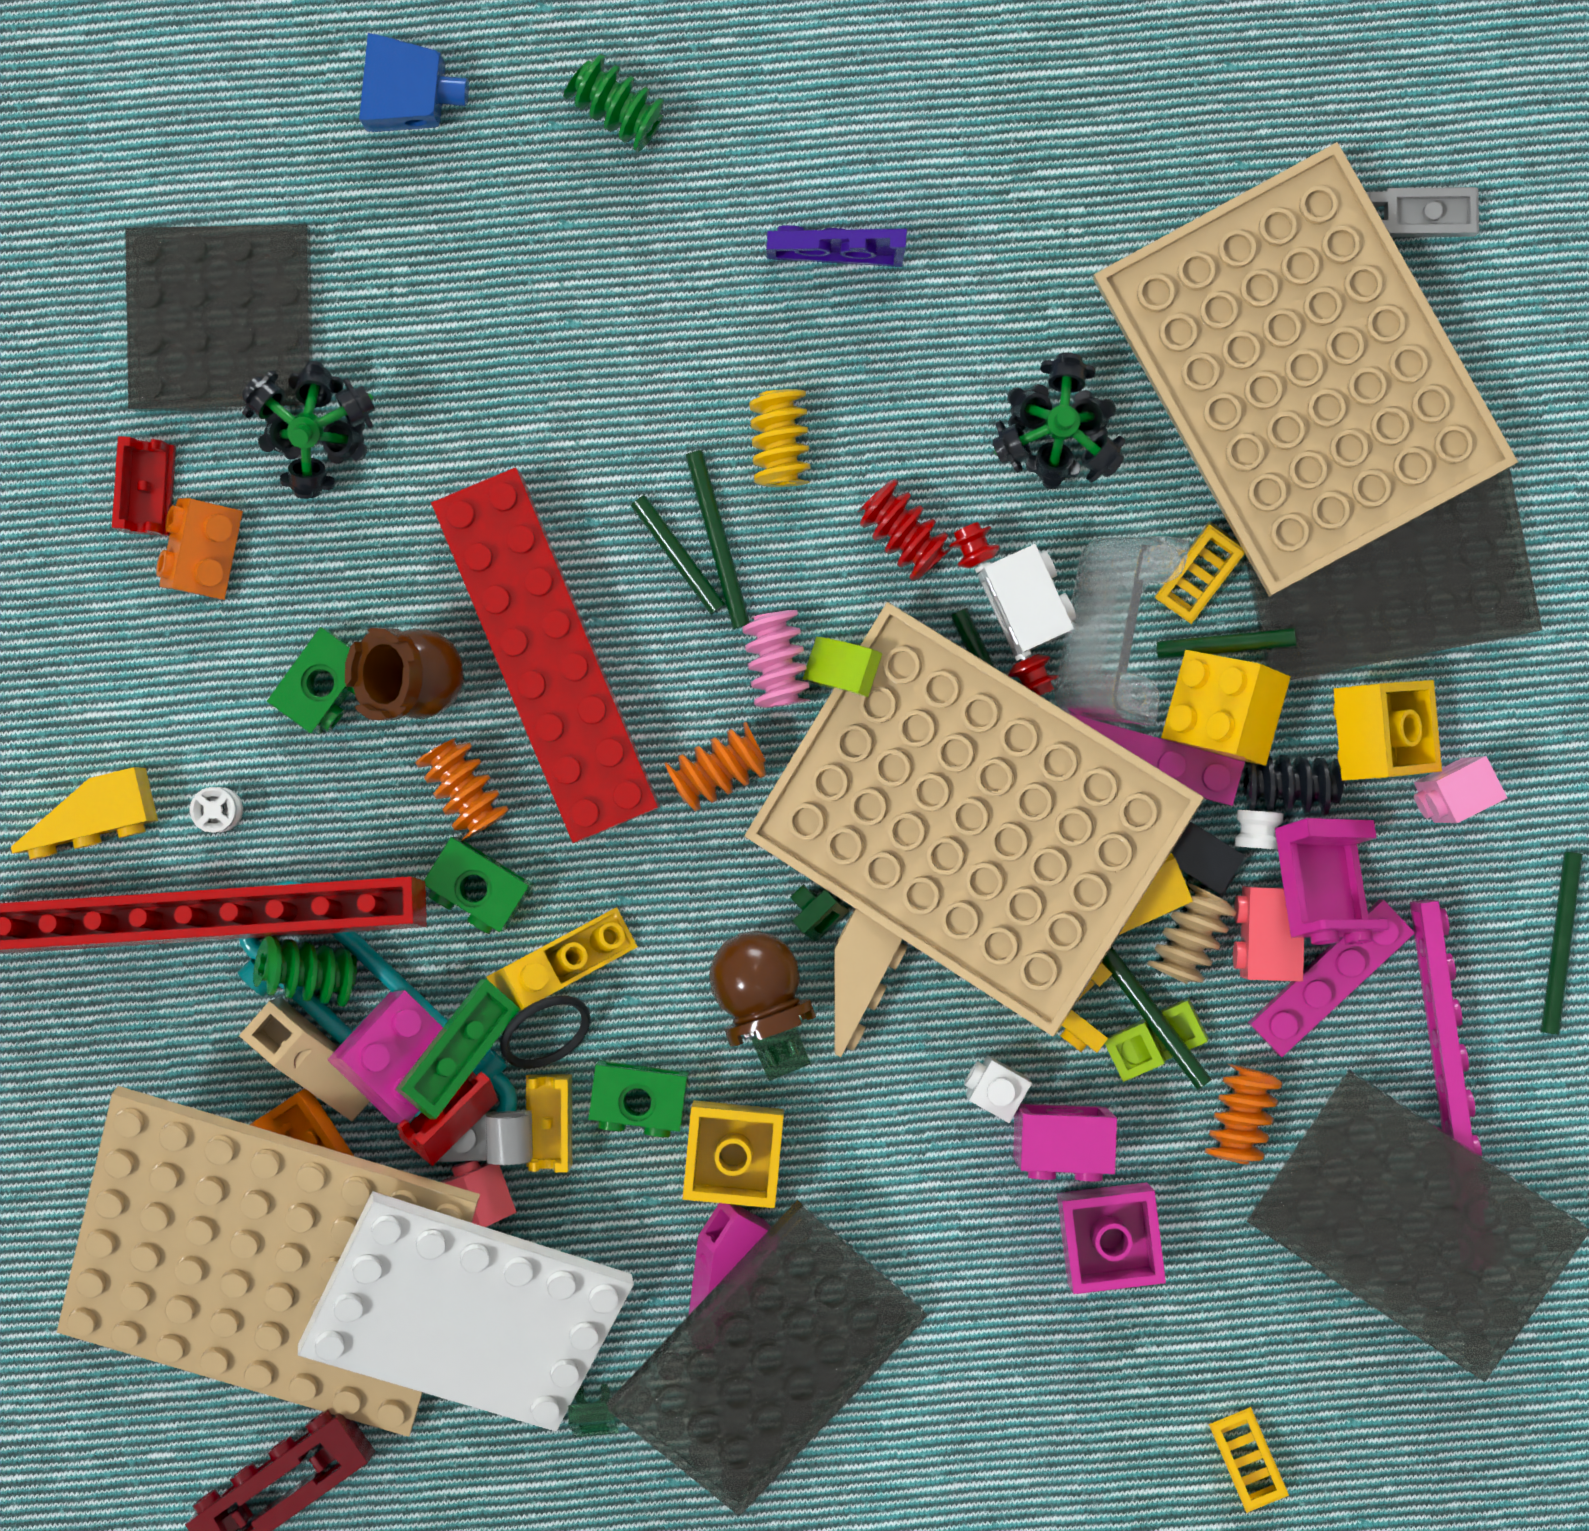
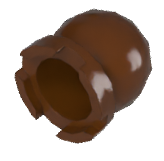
(403, 673)
(757, 984)

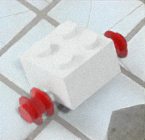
(1022, 600)

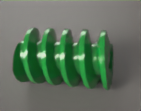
(615, 101)
(305, 968)

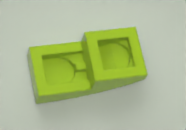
(842, 666)
(1140, 1050)

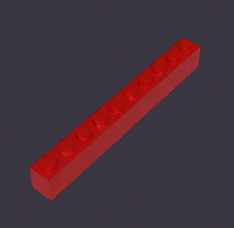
(213, 915)

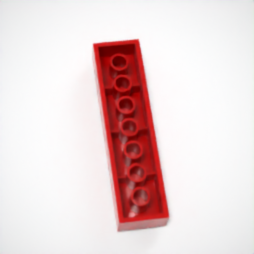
(545, 655)

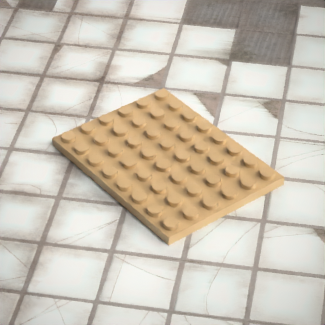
(1304, 369)
(975, 820)
(217, 1246)

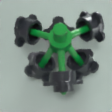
(1085, 417)
(299, 433)

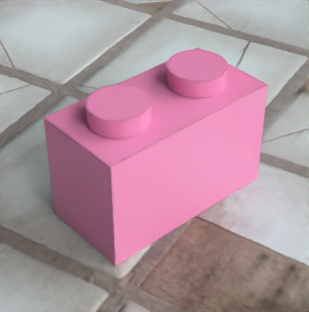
(1459, 790)

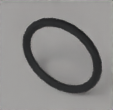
(532, 1009)

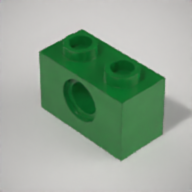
(296, 691)
(504, 887)
(665, 1087)

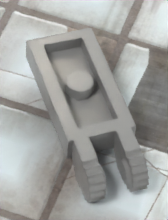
(1429, 211)

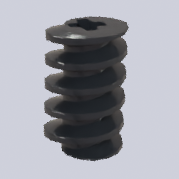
(1293, 783)

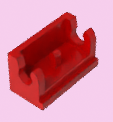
(143, 486)
(436, 1136)

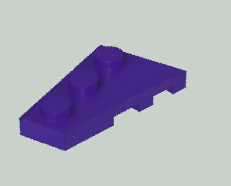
(838, 245)

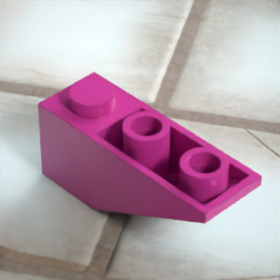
(721, 1245)

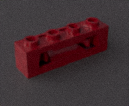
(341, 1442)

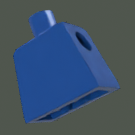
(406, 86)

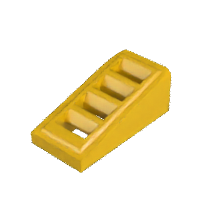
(1223, 540)
(1263, 1496)

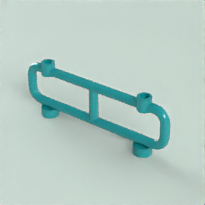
(491, 1063)

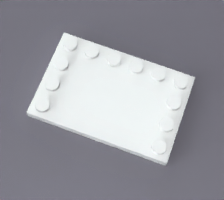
(464, 1312)

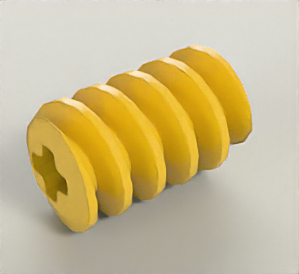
(779, 438)

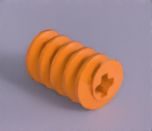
(717, 768)
(462, 787)
(1244, 1115)

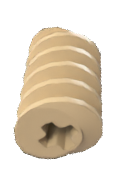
(1193, 936)

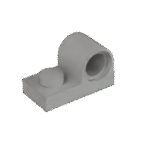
(496, 1137)

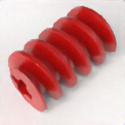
(904, 530)

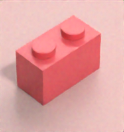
(1266, 940)

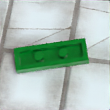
(457, 1049)

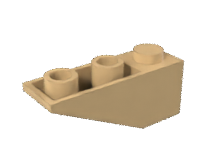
(859, 965)
(302, 1054)

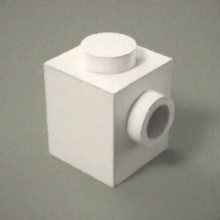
(996, 1088)

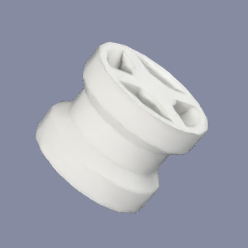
(207, 809)
(1258, 829)

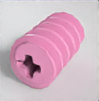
(775, 659)

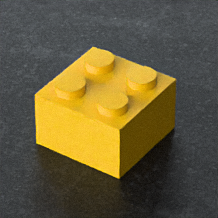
(1226, 706)
(1387, 730)
(733, 1154)

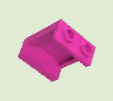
(1326, 880)

